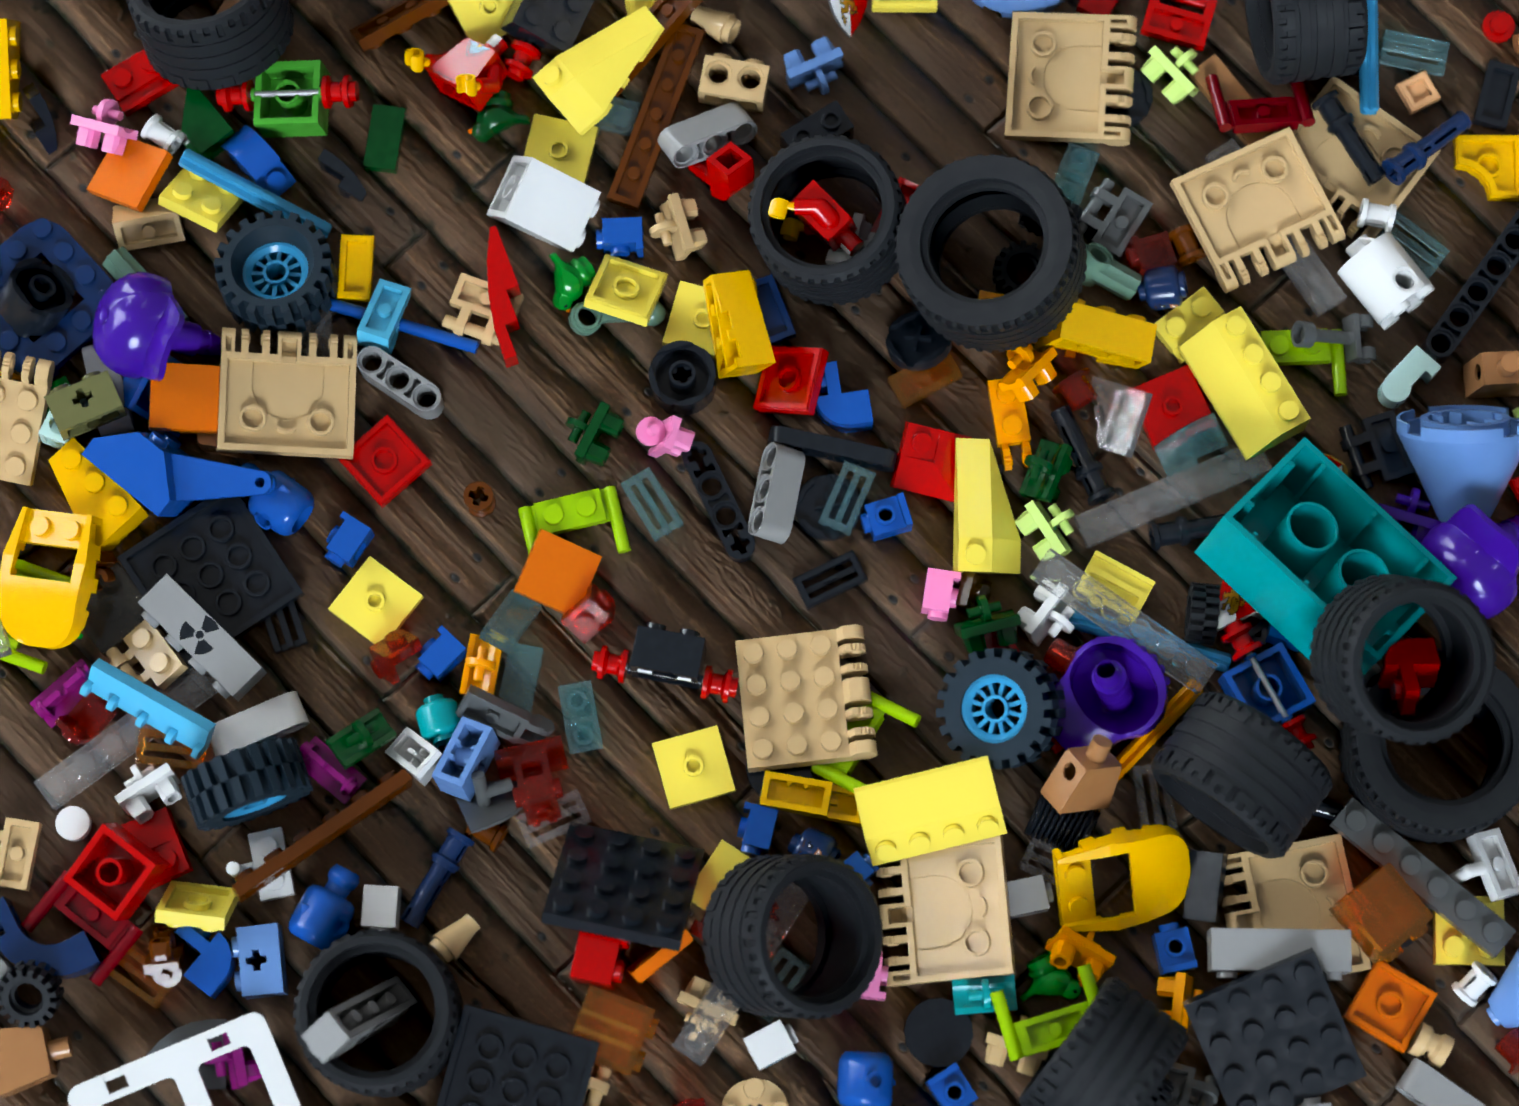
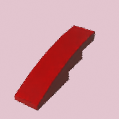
(502, 287)

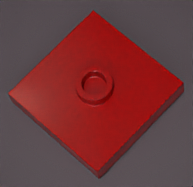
(792, 381)
(1173, 405)
(386, 461)

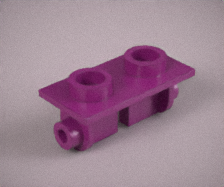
(61, 694)
(329, 772)

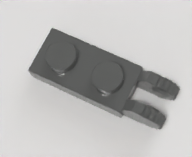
(504, 717)

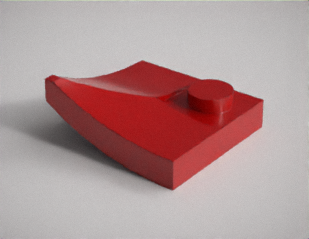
(926, 461)
(164, 839)

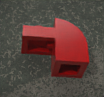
(726, 171)
(1407, 668)

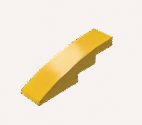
(809, 798)

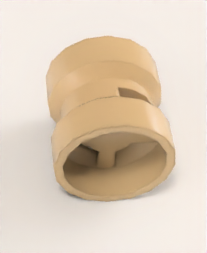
(1431, 1045)

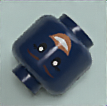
(1163, 287)
(814, 842)

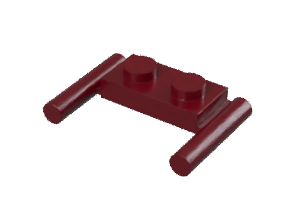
(1260, 113)
(114, 935)

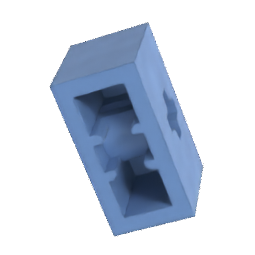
(466, 752)
(269, 943)

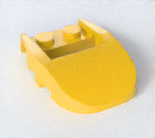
(45, 610)
(1157, 874)

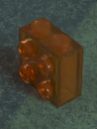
(1382, 914)
(620, 1028)

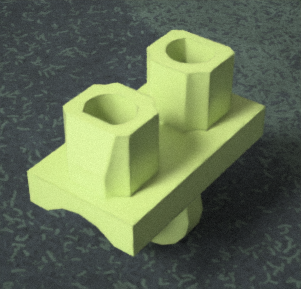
(1160, 63)
(1037, 517)

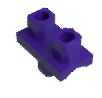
(1420, 524)

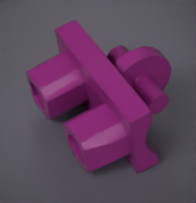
(239, 1071)

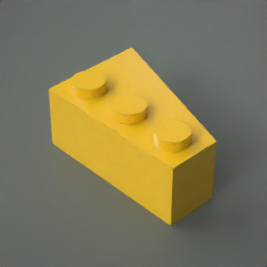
(10, 69)
(737, 324)
(1104, 335)
(96, 494)

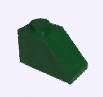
(203, 126)

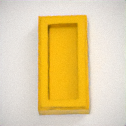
(356, 268)

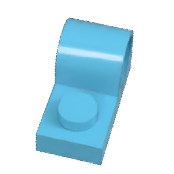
(382, 316)

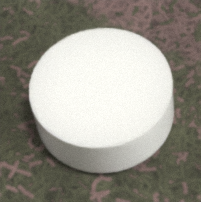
(73, 823)

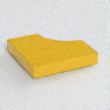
(1492, 161)

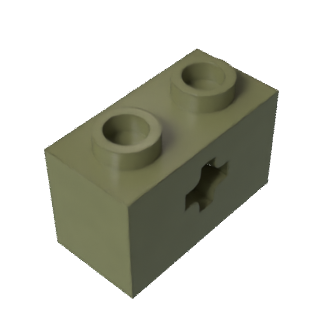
(102, 408)

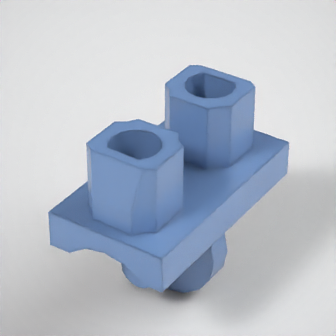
(816, 71)

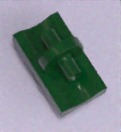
(602, 421)
(1045, 471)
(1002, 622)
(361, 738)

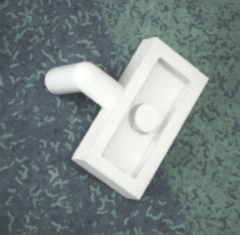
(261, 845)
(1492, 864)

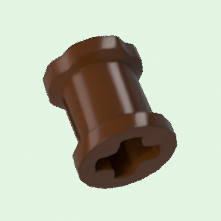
(1186, 245)
(485, 507)
(492, 836)

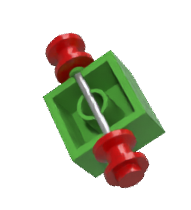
(291, 98)

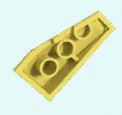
(592, 72)
(983, 520)

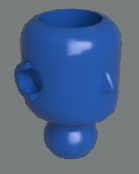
(284, 508)
(324, 911)
(865, 1079)

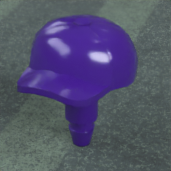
(142, 324)
(1480, 556)
(1111, 692)

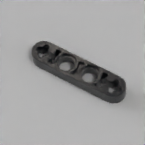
(835, 448)
(722, 500)

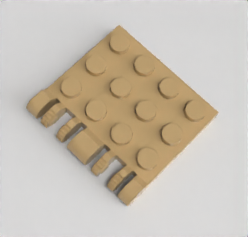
(1064, 76)
(1335, 168)
(1254, 204)
(287, 399)
(22, 416)
(798, 699)
(1293, 889)
(951, 914)

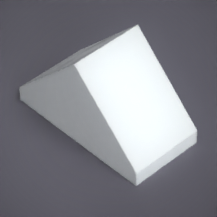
(414, 755)

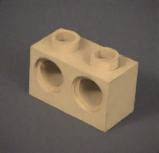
(732, 88)

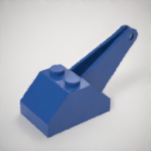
(166, 477)

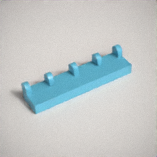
(149, 707)

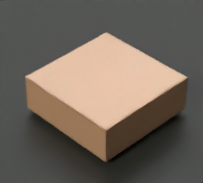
(1417, 92)

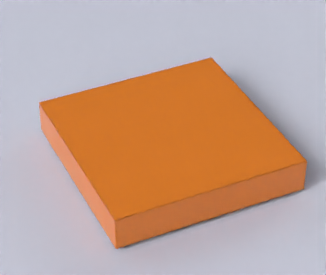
(130, 177)
(185, 399)
(556, 572)
(655, 959)
(1389, 1005)

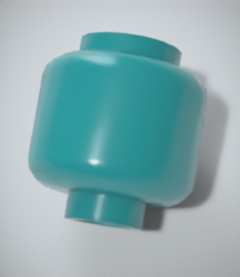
(437, 719)

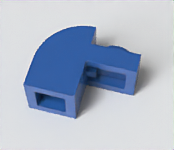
(258, 161)
(843, 411)
(214, 965)

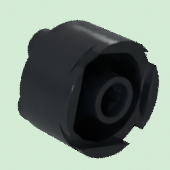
(35, 297)
(696, 365)

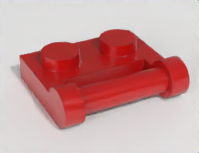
(1177, 24)

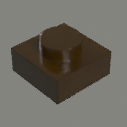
(971, 587)

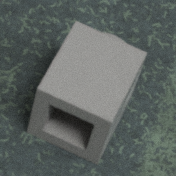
(1029, 896)

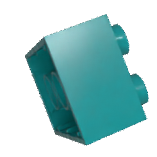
(1306, 539)

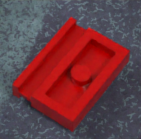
(135, 83)

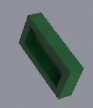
(384, 138)

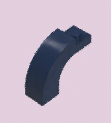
(69, 958)

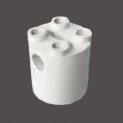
(1384, 278)

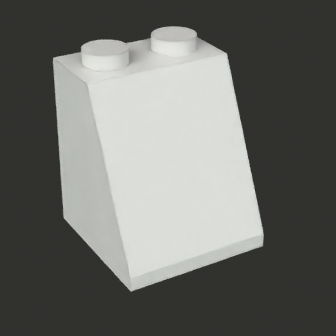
(544, 203)

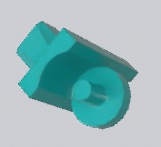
(974, 997)

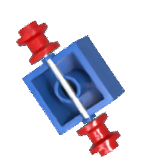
(1267, 681)

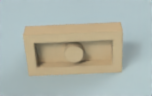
(146, 229)

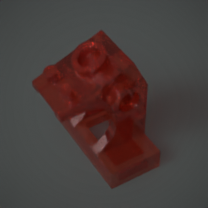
(532, 768)

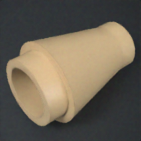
(716, 23)
(454, 938)

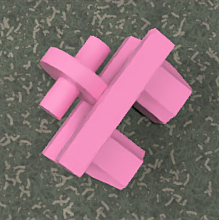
(107, 115)
(664, 436)

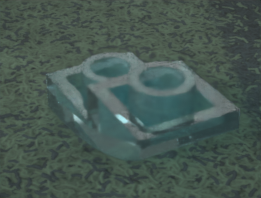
(1076, 171)
(580, 717)

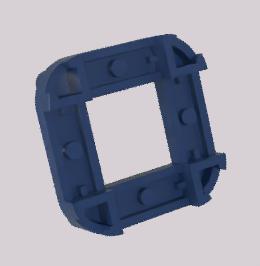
(75, 330)

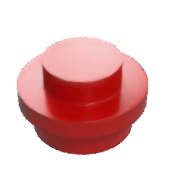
(1498, 26)

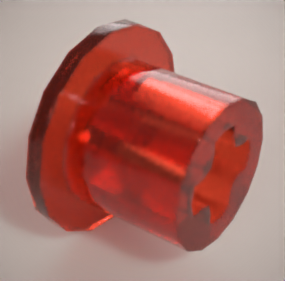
(1076, 389)
(1060, 655)
(1509, 1049)

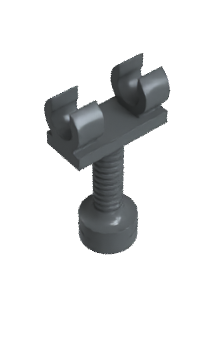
(1305, 335)

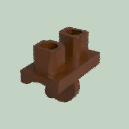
(165, 957)

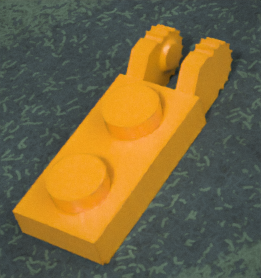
(1009, 423)

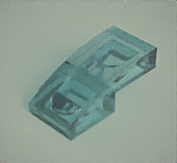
(1189, 443)

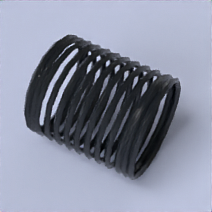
(1048, 827)

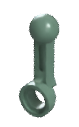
(601, 318)

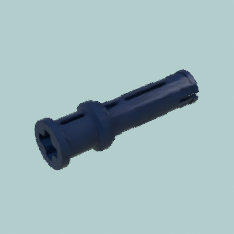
(1415, 155)
(444, 863)

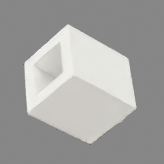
(381, 907)
(771, 1044)

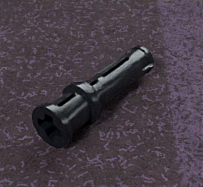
(1341, 124)
(1088, 469)
(1180, 531)

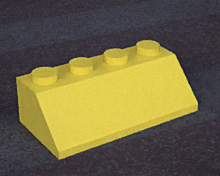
(1244, 383)
(930, 810)

